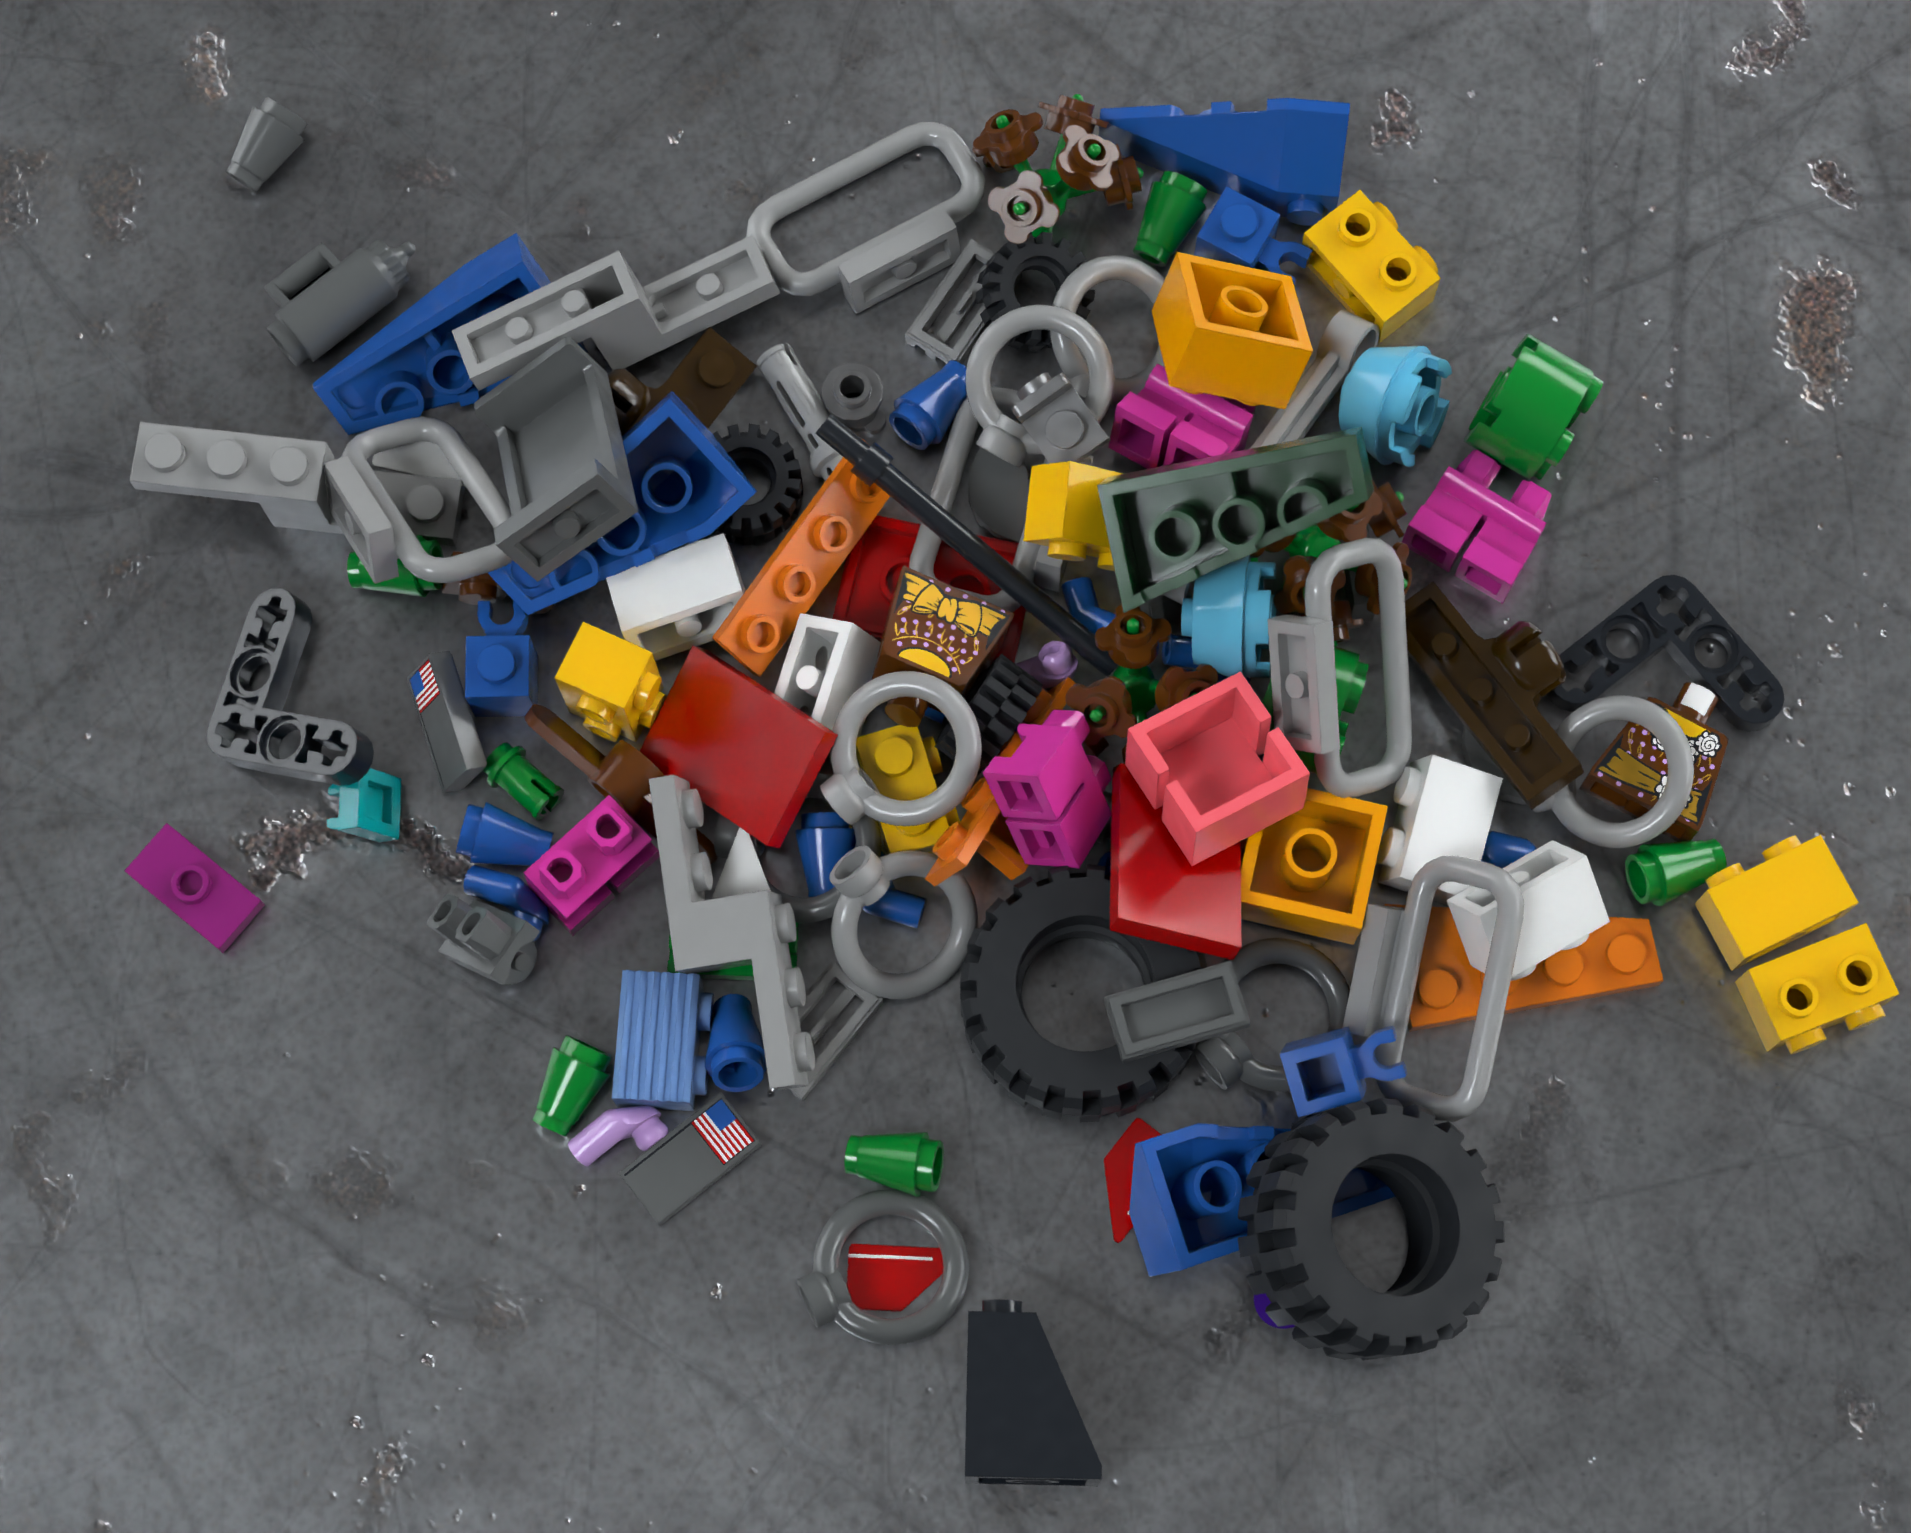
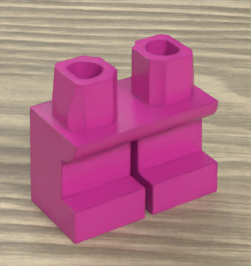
(1174, 426)
(1466, 504)
(1052, 791)
(596, 850)

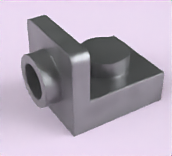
(1058, 419)

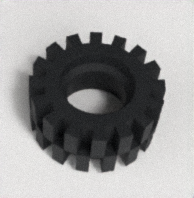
(1012, 259)
(784, 490)
(999, 706)

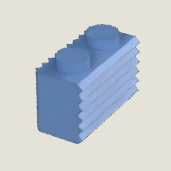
(661, 1040)

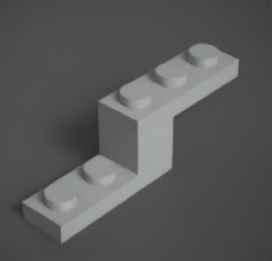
(616, 311)
(282, 477)
(731, 932)

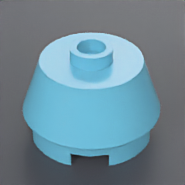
(1395, 401)
(1231, 618)

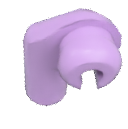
(1052, 664)
(617, 1125)

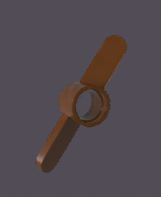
(621, 773)

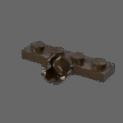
(702, 381)
(1495, 691)

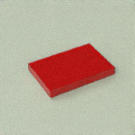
(875, 566)
(738, 746)
(1157, 889)

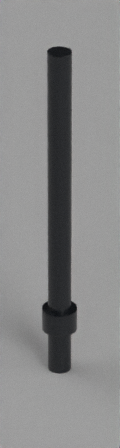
(874, 466)

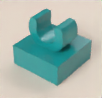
(369, 807)

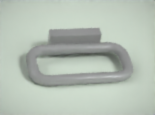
(898, 255)
(377, 526)
(1029, 558)
(1306, 671)
(1389, 970)

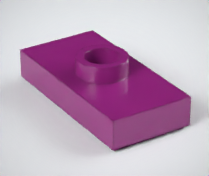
(194, 888)

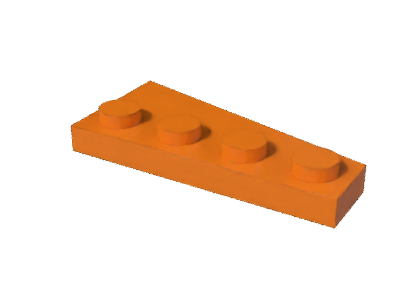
(1609, 962)

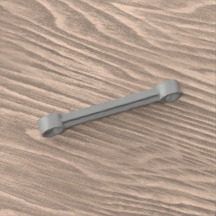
(1337, 352)

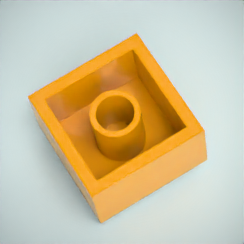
(1231, 331)
(1314, 867)

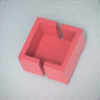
(1208, 771)

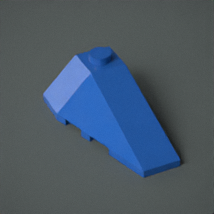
(1276, 156)
(415, 357)
(682, 494)
(1191, 1191)

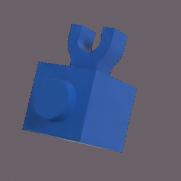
(1245, 235)
(501, 666)
(1331, 1071)

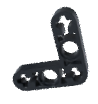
(1661, 633)
(263, 709)

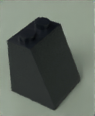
(1020, 1407)

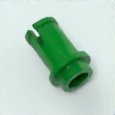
(522, 780)

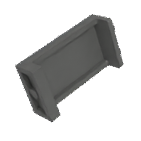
(558, 458)

